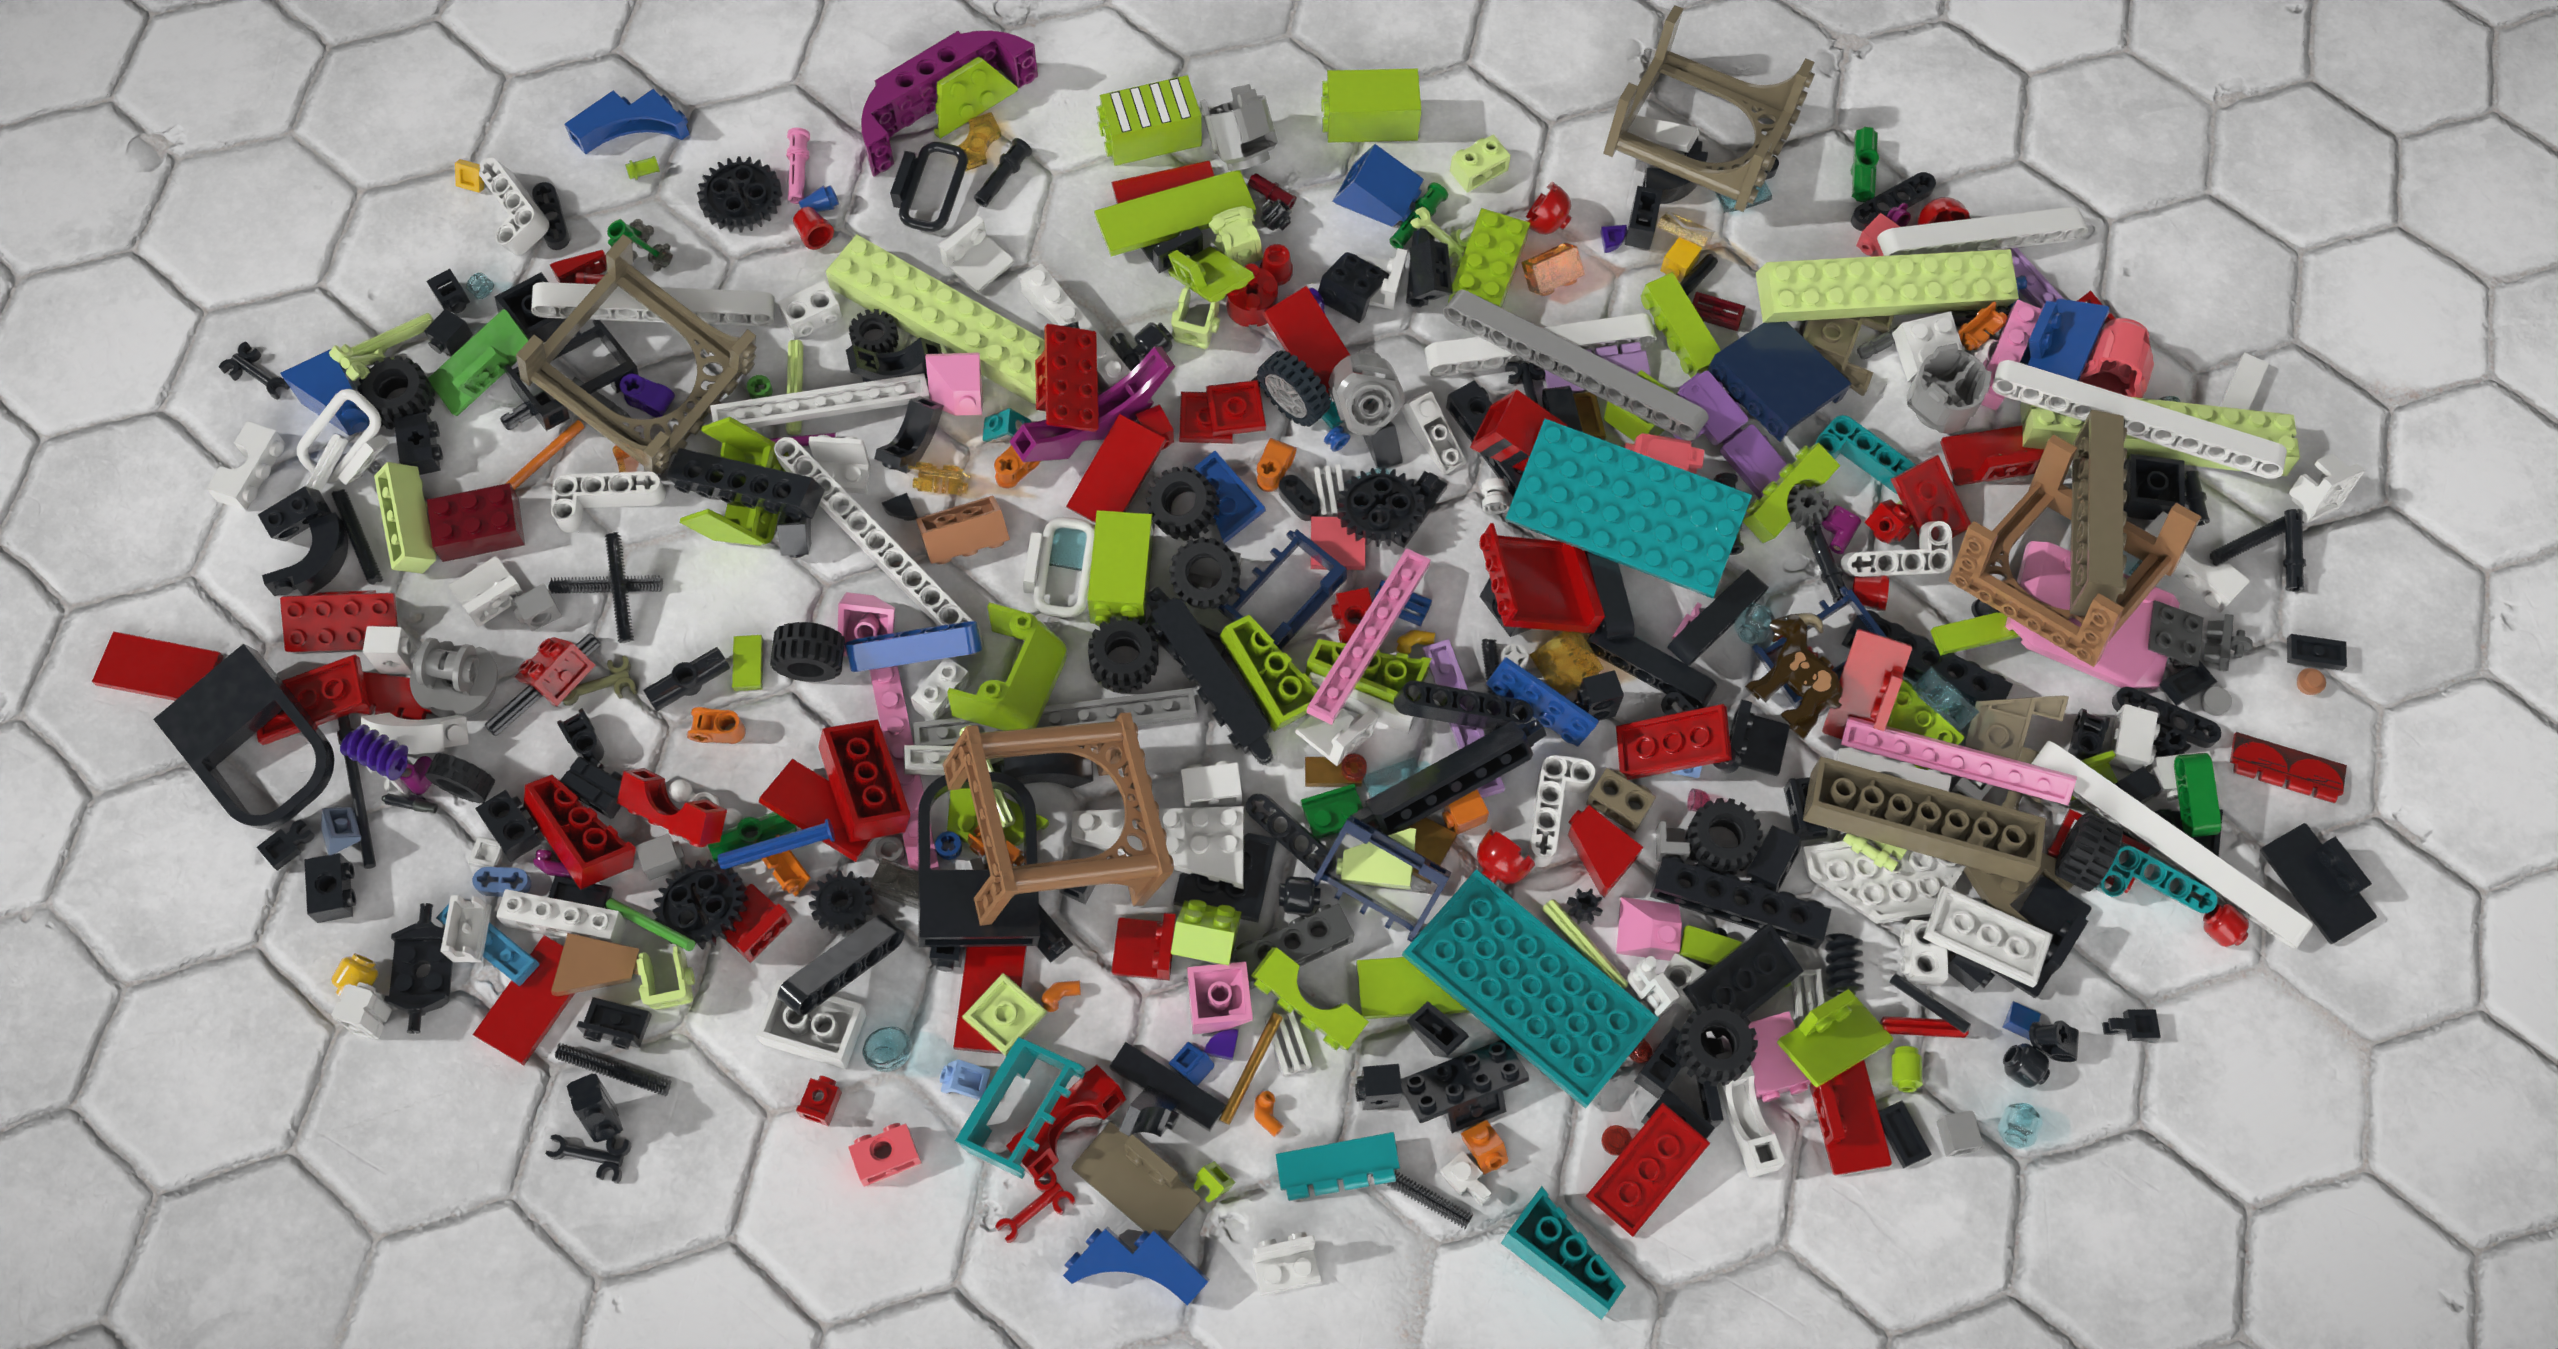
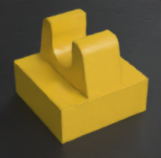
(468, 176)

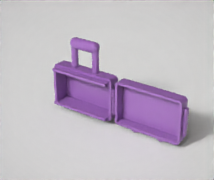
(1743, 449)

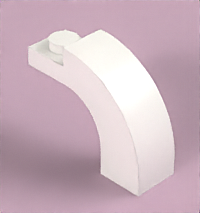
(421, 735)

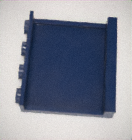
(1778, 376)

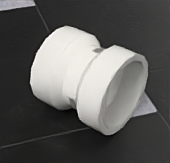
(1495, 496)

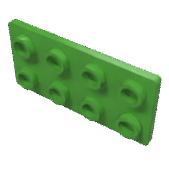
(478, 362)

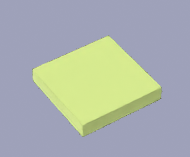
(1004, 1014)

